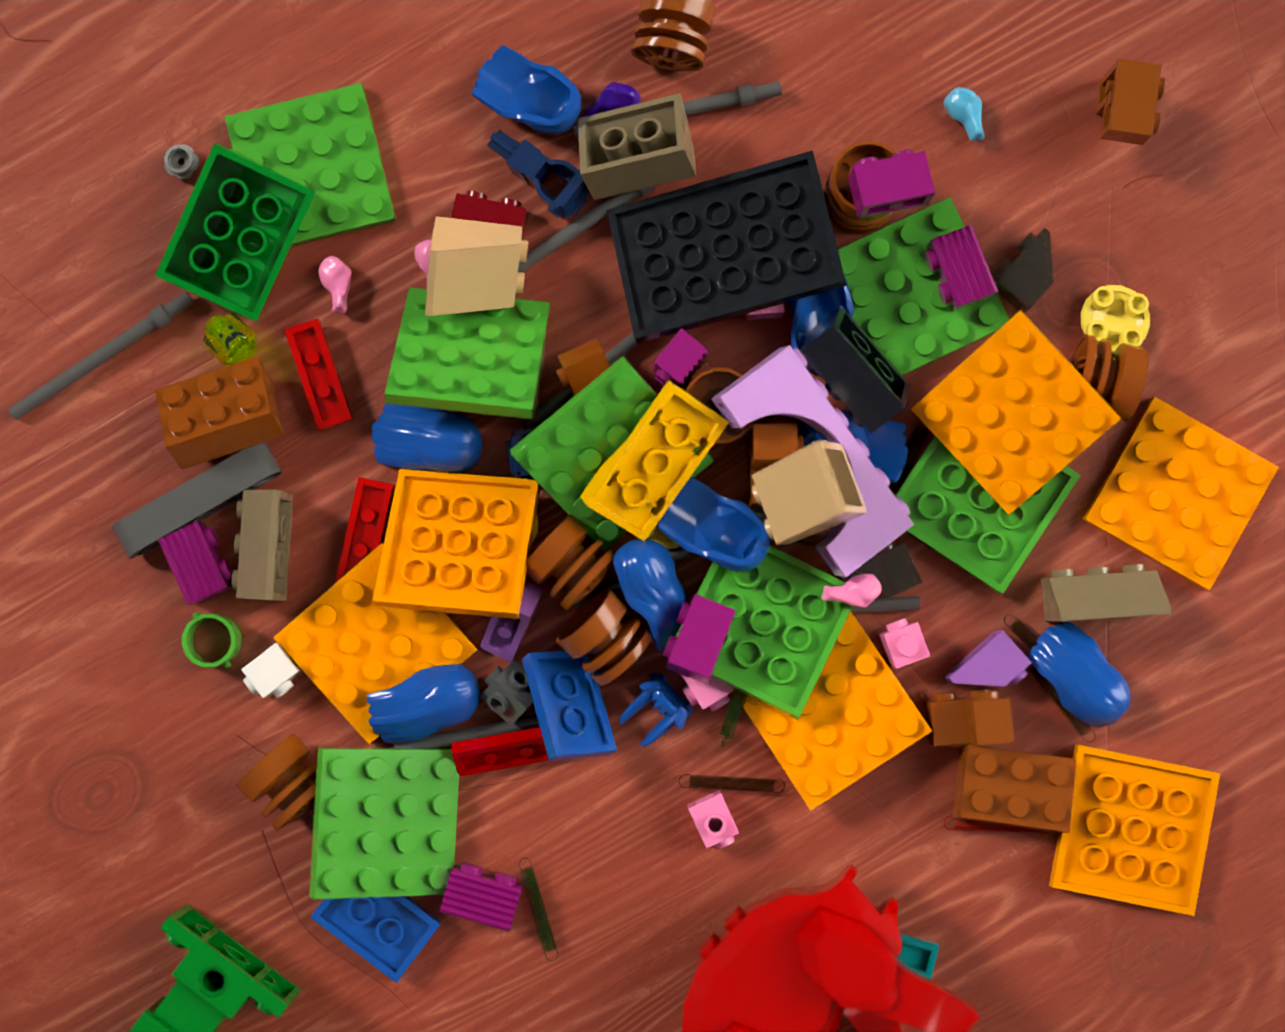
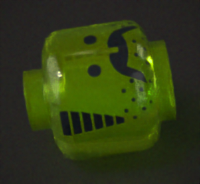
(229, 339)

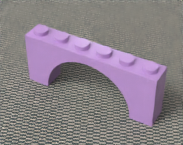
(787, 389)

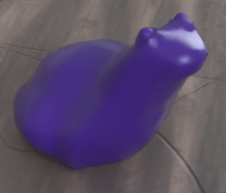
(613, 97)

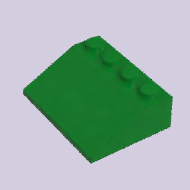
(235, 232)

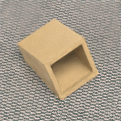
(473, 266)
(807, 492)

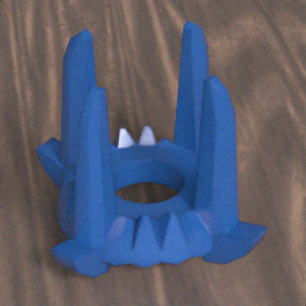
(665, 698)

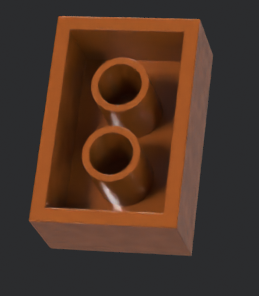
(219, 413)
(1014, 789)

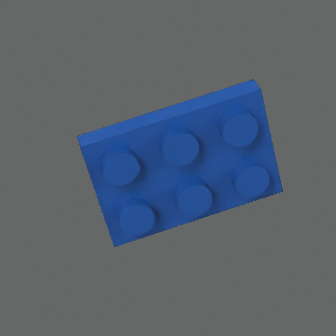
(568, 707)
(379, 929)

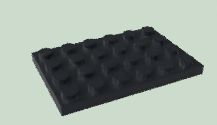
(725, 247)

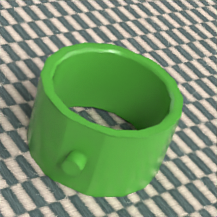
(188, 640)

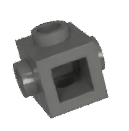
(508, 692)

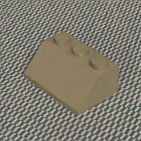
(636, 147)
(263, 545)
(1103, 594)

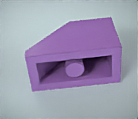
(506, 634)
(992, 663)

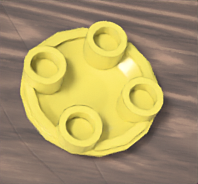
(1116, 315)

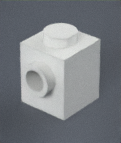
(271, 673)

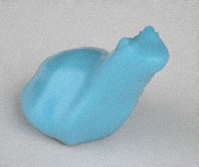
(966, 108)

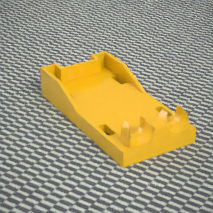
(654, 461)

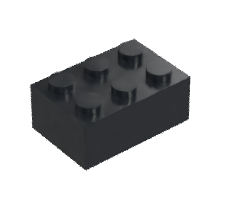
(855, 370)

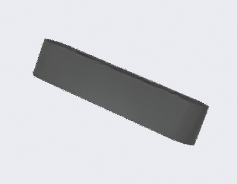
(196, 499)

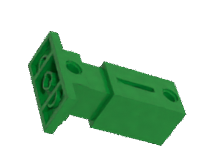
(201, 995)

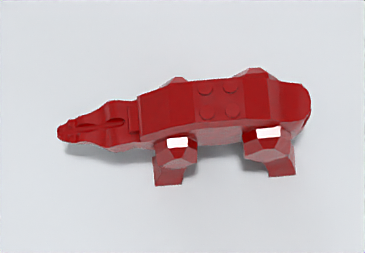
(809, 959)

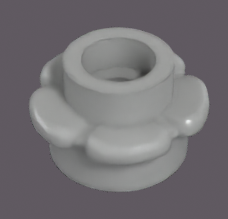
(172, 158)

